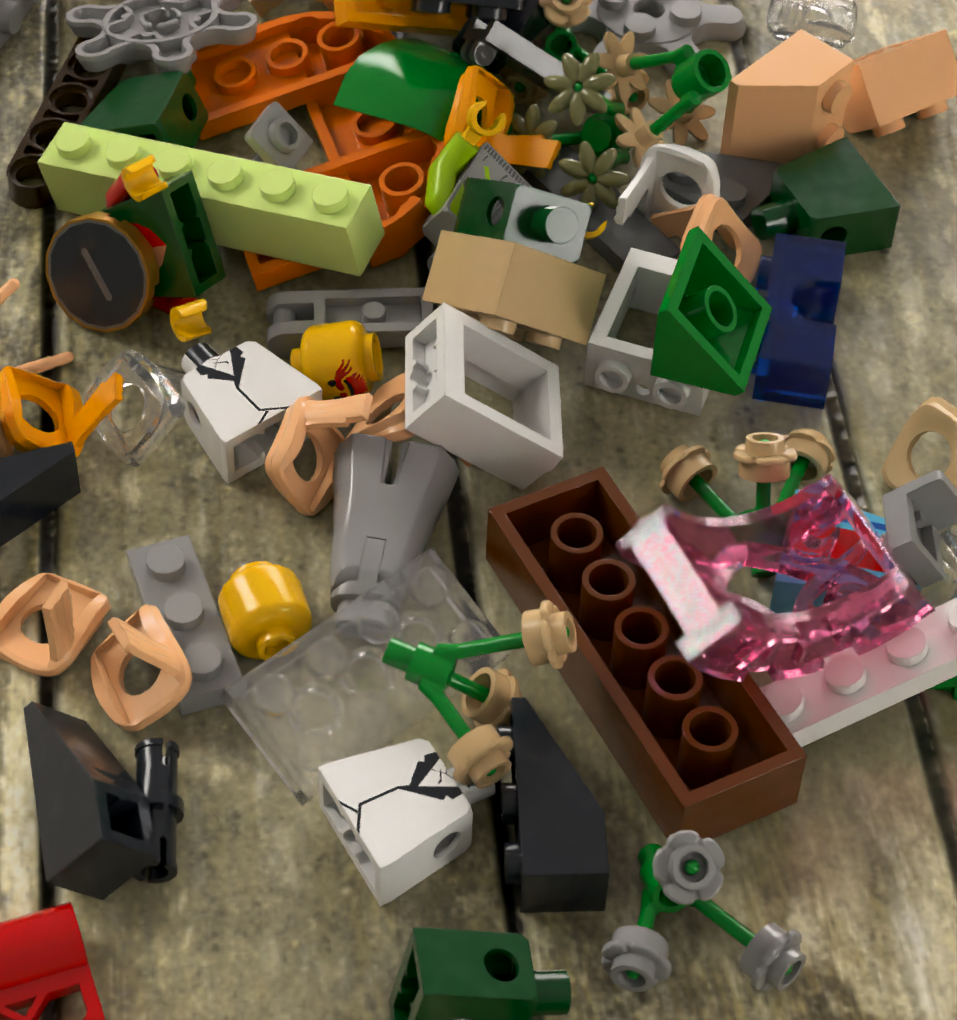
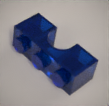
(800, 335)

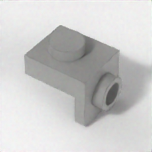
(277, 138)
(913, 521)

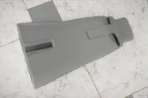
(379, 518)

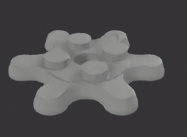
(674, 24)
(157, 31)

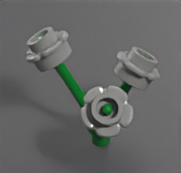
(690, 875)

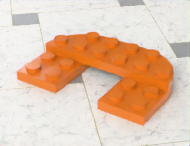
(304, 63)

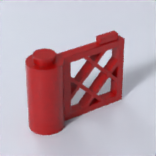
(43, 962)

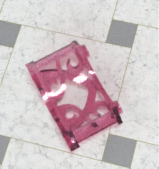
(734, 635)

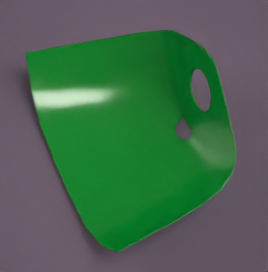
(405, 84)

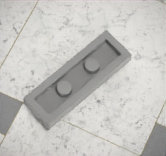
(174, 582)

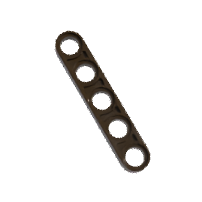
(65, 91)

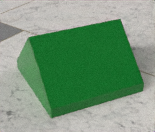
(708, 321)

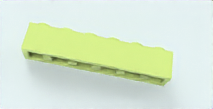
(246, 201)

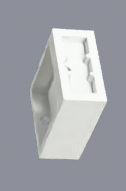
(623, 365)
(438, 410)

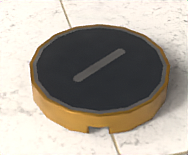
(102, 272)

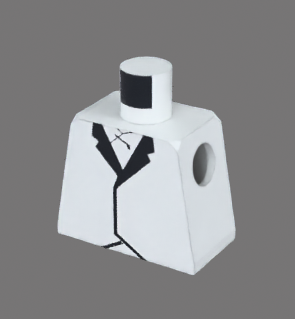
(239, 402)
(398, 814)

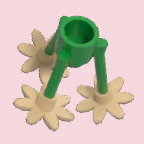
(693, 82)

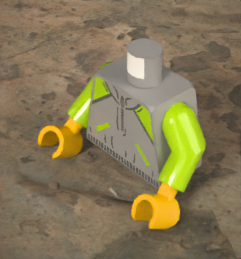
(465, 159)

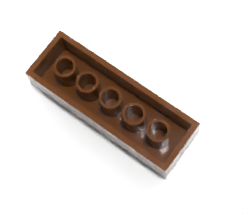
(690, 743)

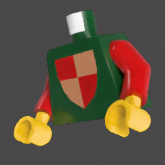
(181, 238)

